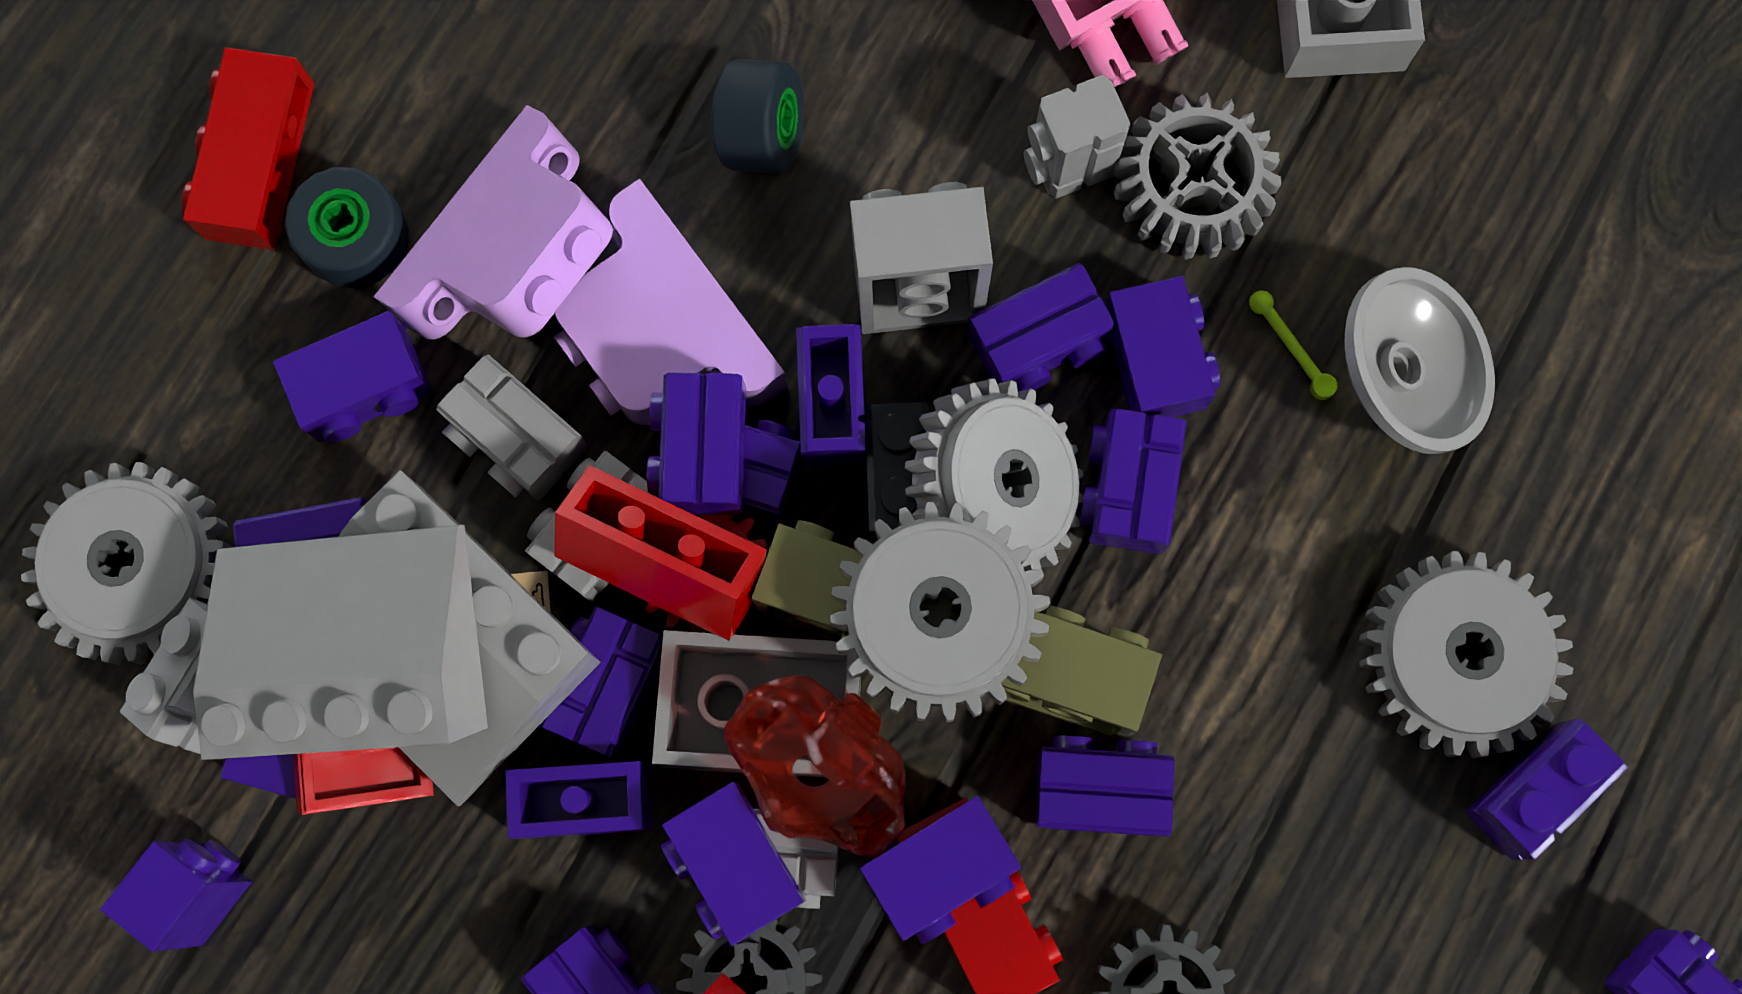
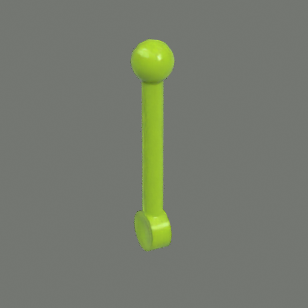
(1322, 385)

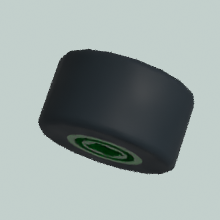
(758, 116)
(358, 248)

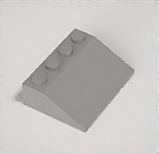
(340, 646)
(523, 649)

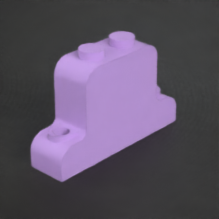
(505, 240)
(656, 314)

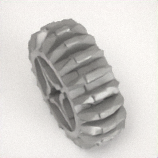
(1165, 142)

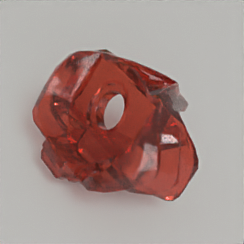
(867, 777)

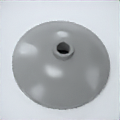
(1419, 360)

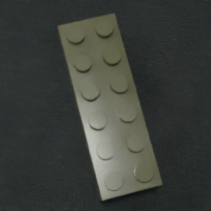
(1079, 676)

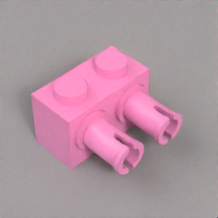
(1088, 26)

